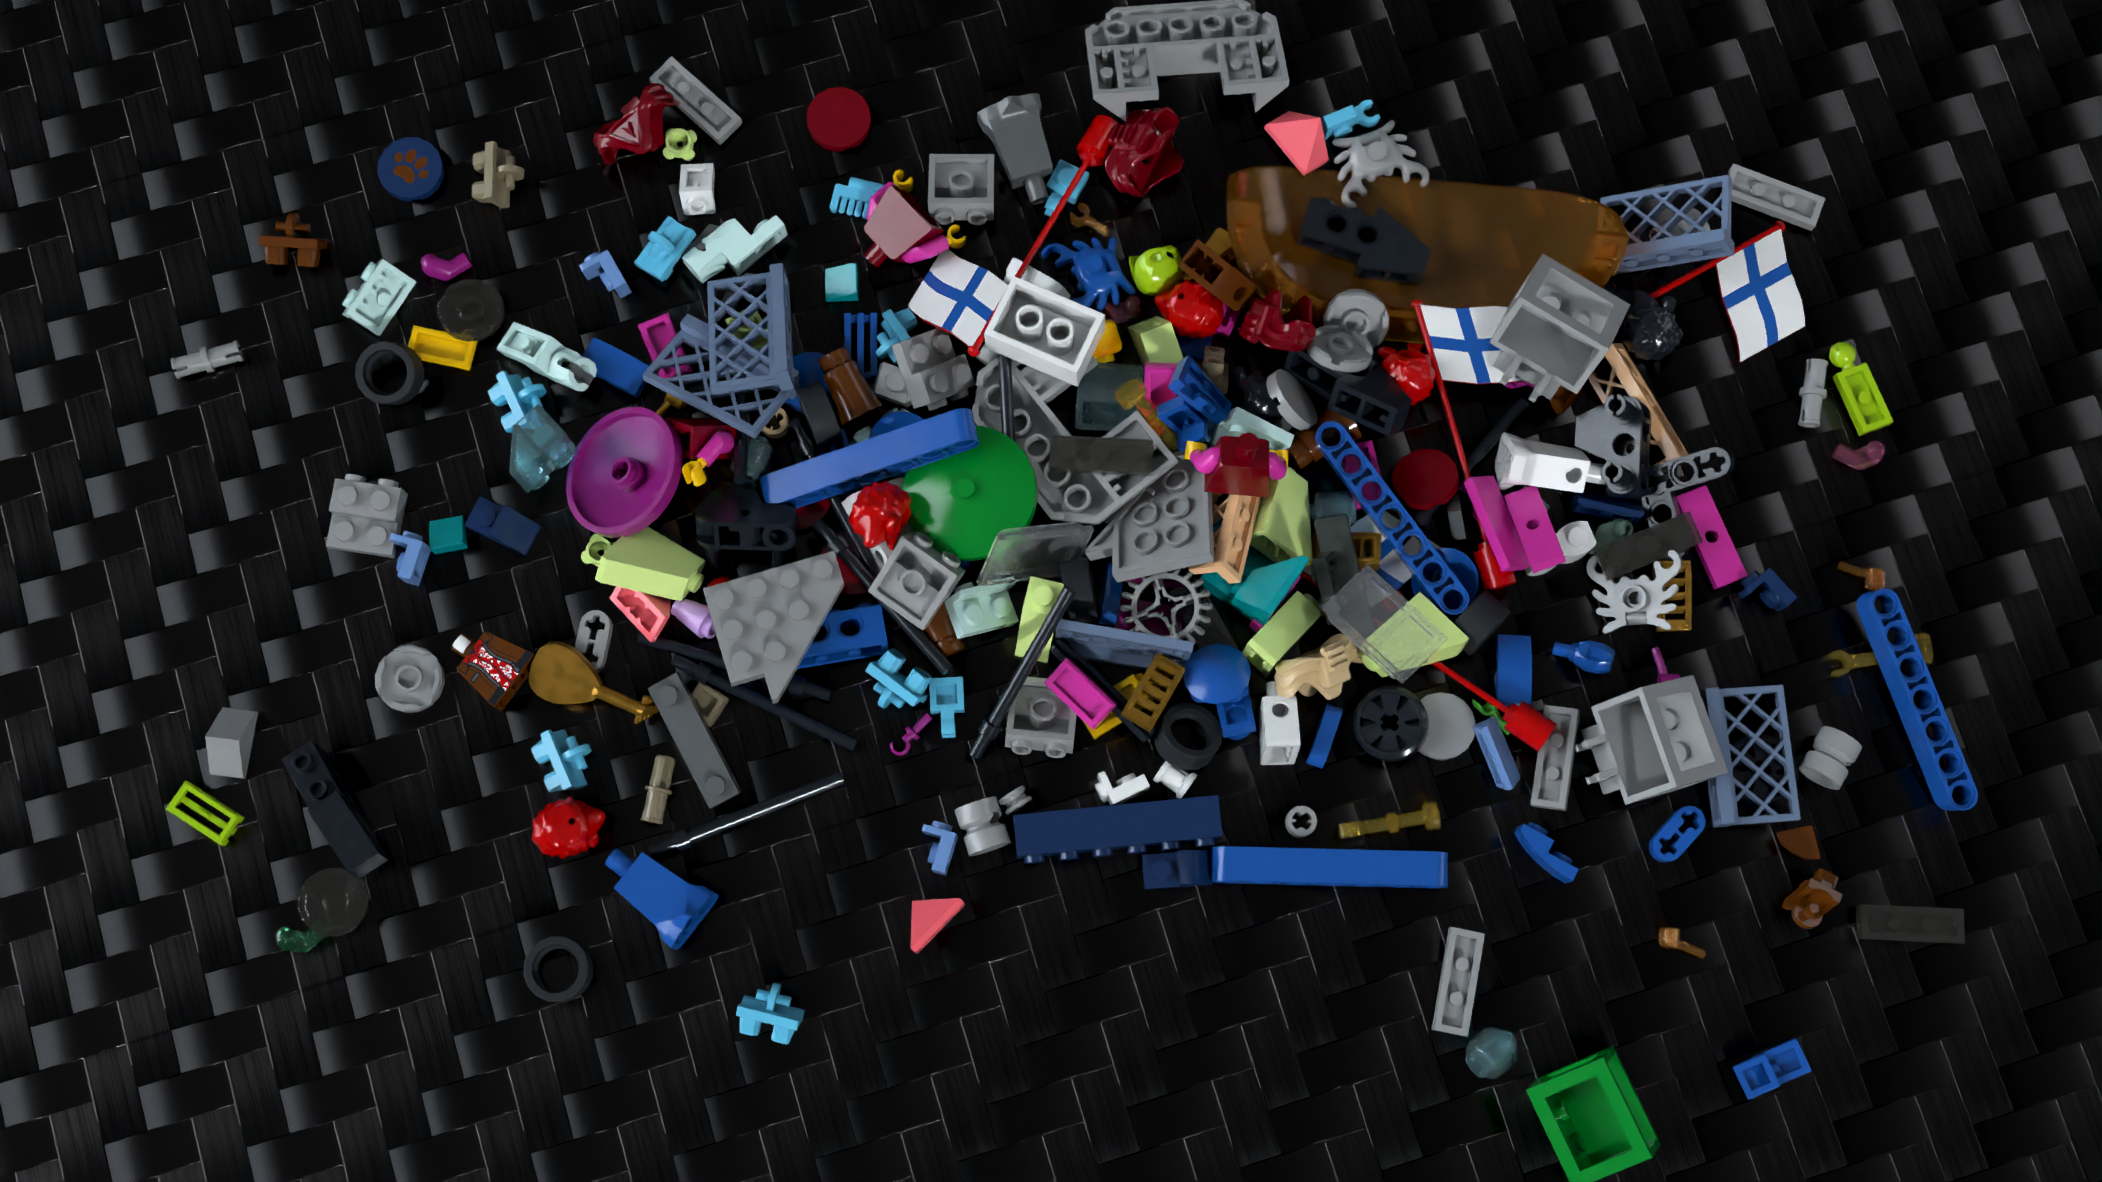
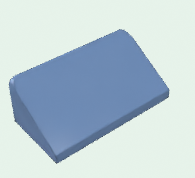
(1497, 753)

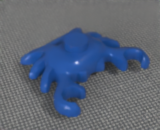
(1095, 270)

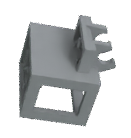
(1556, 329)
(1653, 741)

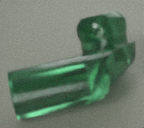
(297, 940)

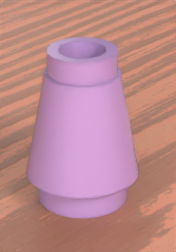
(695, 617)

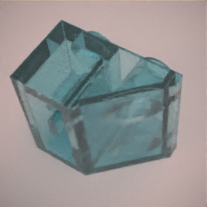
(1096, 398)
(538, 449)

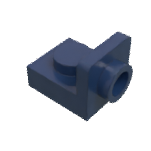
(1771, 588)

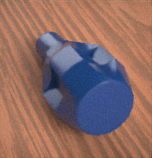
(1587, 655)

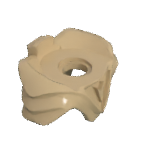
(1318, 669)

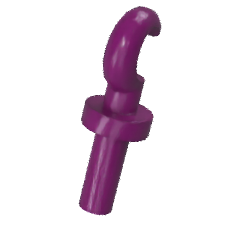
(912, 733)

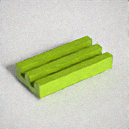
(228, 828)

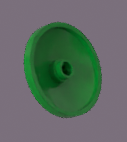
(973, 496)

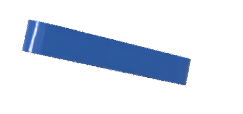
(872, 459)
(1406, 526)
(1930, 709)
(1329, 867)

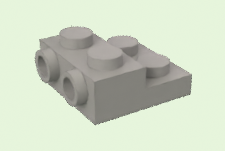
(961, 188)
(932, 369)
(365, 515)
(917, 579)
(1040, 721)

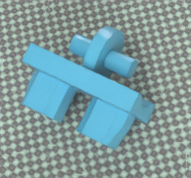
(665, 248)
(896, 329)
(518, 393)
(895, 686)
(566, 759)
(770, 1009)

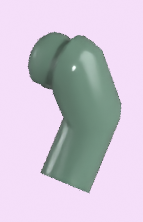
(1611, 532)

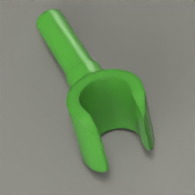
(1490, 710)

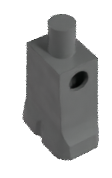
(1020, 142)

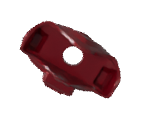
(639, 128)
(1143, 136)
(1275, 331)

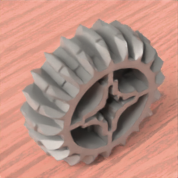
(1193, 598)

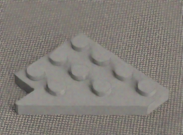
(1160, 527)
(772, 618)

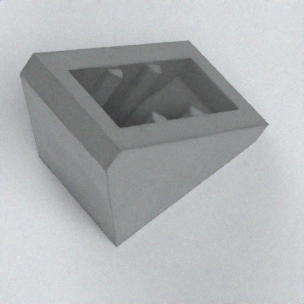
(230, 742)

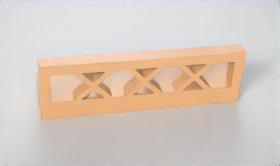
(1635, 386)
(1233, 536)

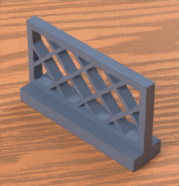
(1676, 249)
(778, 334)
(696, 335)
(1120, 645)
(1722, 788)

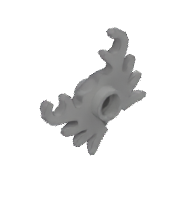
(1374, 156)
(1638, 599)

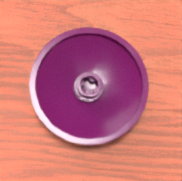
(624, 472)

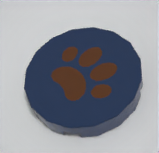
(411, 169)

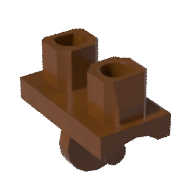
(277, 246)
(1813, 899)

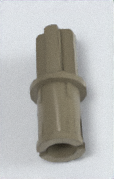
(658, 789)

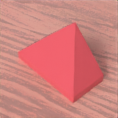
(1300, 139)
(644, 610)
(930, 918)

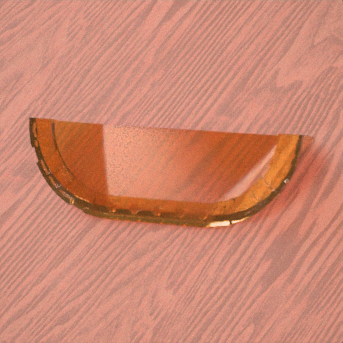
(1478, 236)

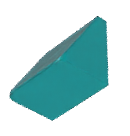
(841, 283)
(447, 535)

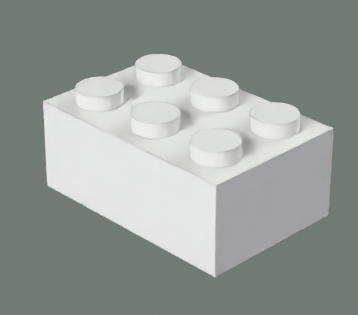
(1044, 331)

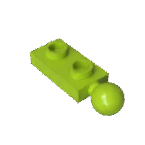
(1858, 390)

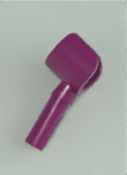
(1662, 669)

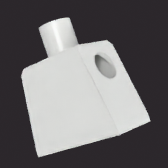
(1278, 728)

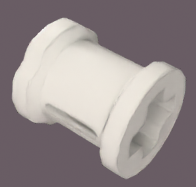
(1175, 779)

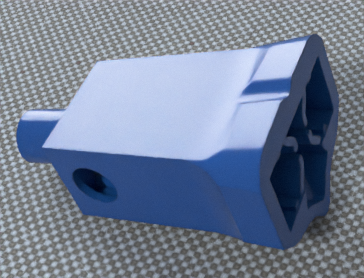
(661, 896)

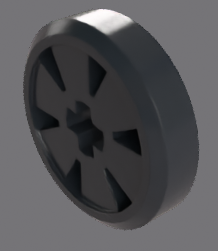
(1390, 744)
(1773, 769)

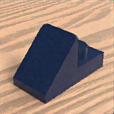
(503, 525)
(1177, 869)

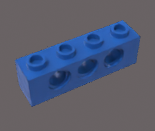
(838, 647)

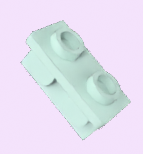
(378, 296)
(1243, 422)
(980, 609)

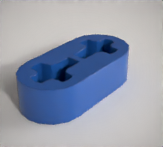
(1110, 598)
(1324, 736)
(1670, 829)

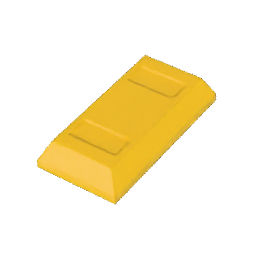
(442, 348)

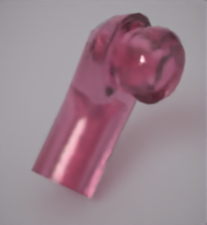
(1124, 311)
(1860, 458)

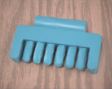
(856, 191)

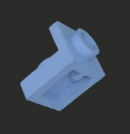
(603, 264)
(412, 561)
(941, 853)

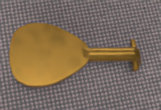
(567, 677)

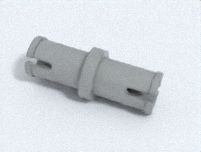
(207, 359)
(1813, 393)

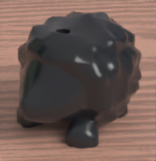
(1650, 328)
(1252, 395)

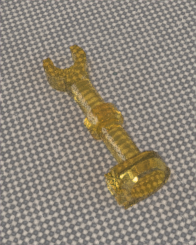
(1133, 394)
(1868, 659)
(1428, 816)

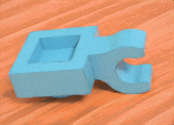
(1343, 121)
(1059, 183)
(947, 699)

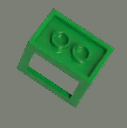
(1593, 1117)

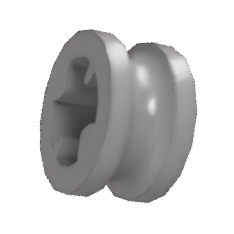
(1015, 800)
(1300, 811)

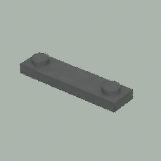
(694, 740)

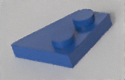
(1199, 391)

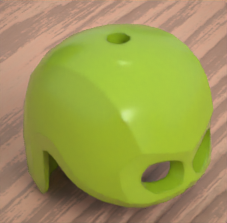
(1156, 271)

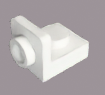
(697, 189)
(891, 386)
(1128, 788)

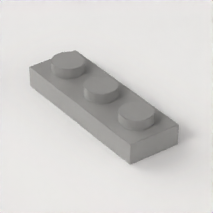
(697, 101)
(1775, 197)
(1556, 760)
(1458, 981)

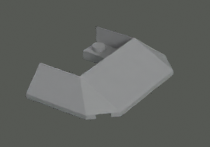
(1183, 39)
(1063, 494)

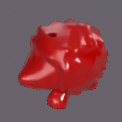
(1191, 310)
(1409, 370)
(880, 514)
(567, 827)

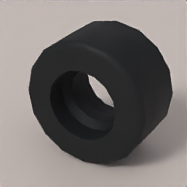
(1481, 620)

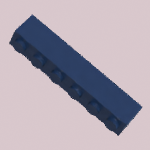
(1117, 827)

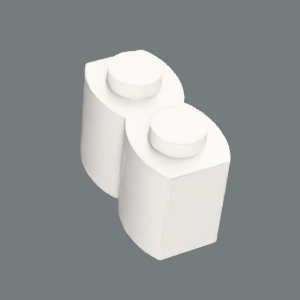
(1575, 541)

